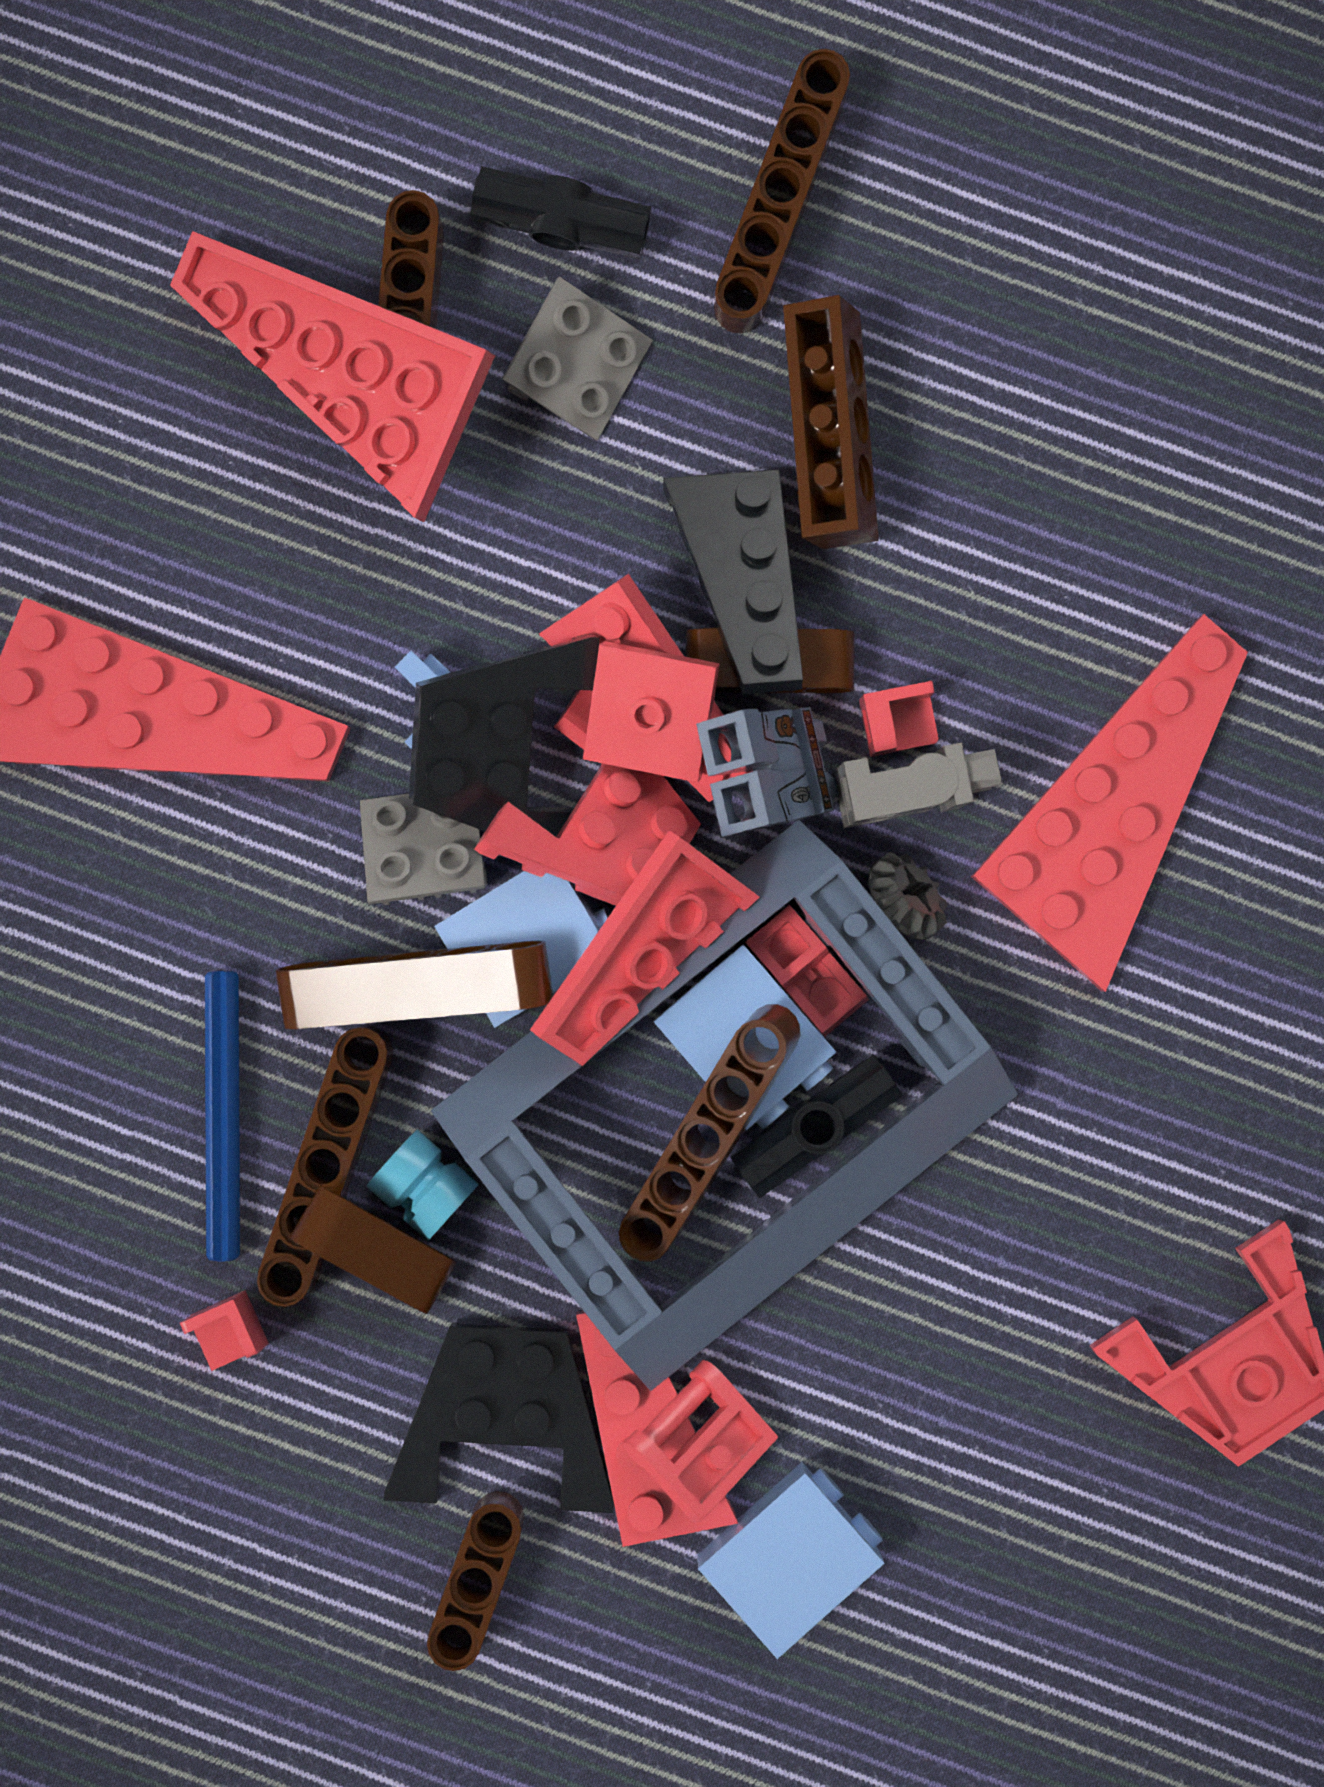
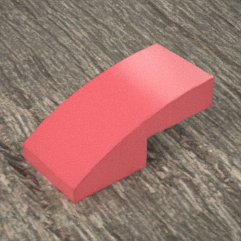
(807, 970)

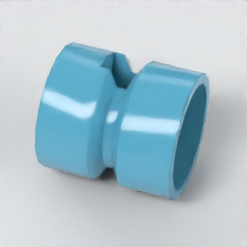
(422, 1184)

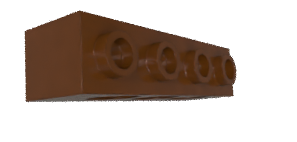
(830, 422)

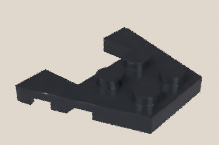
(478, 732)
(504, 1391)

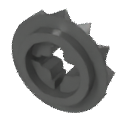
(914, 914)

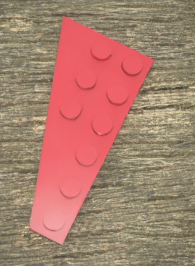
(358, 371)
(116, 704)
(1100, 830)

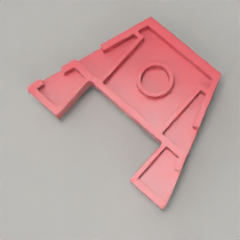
(608, 831)
(1248, 1379)

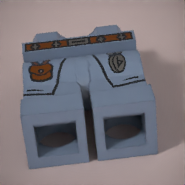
(785, 763)

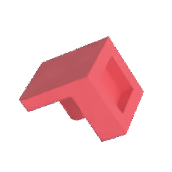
(899, 718)
(227, 1330)

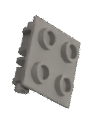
(576, 359)
(416, 852)

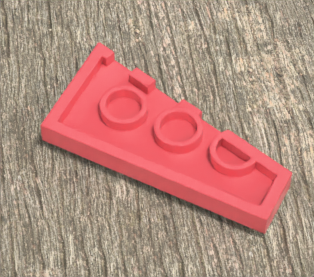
(626, 618)
(653, 928)
(622, 1407)

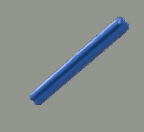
(222, 1116)

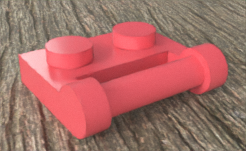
(714, 1455)

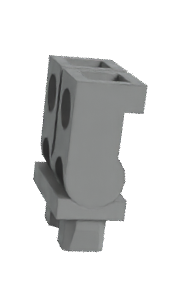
(928, 781)

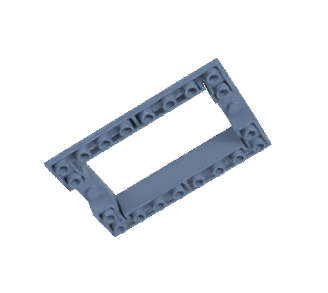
(932, 1030)

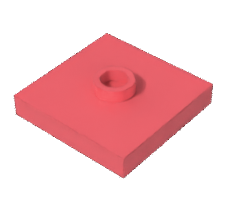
(649, 710)

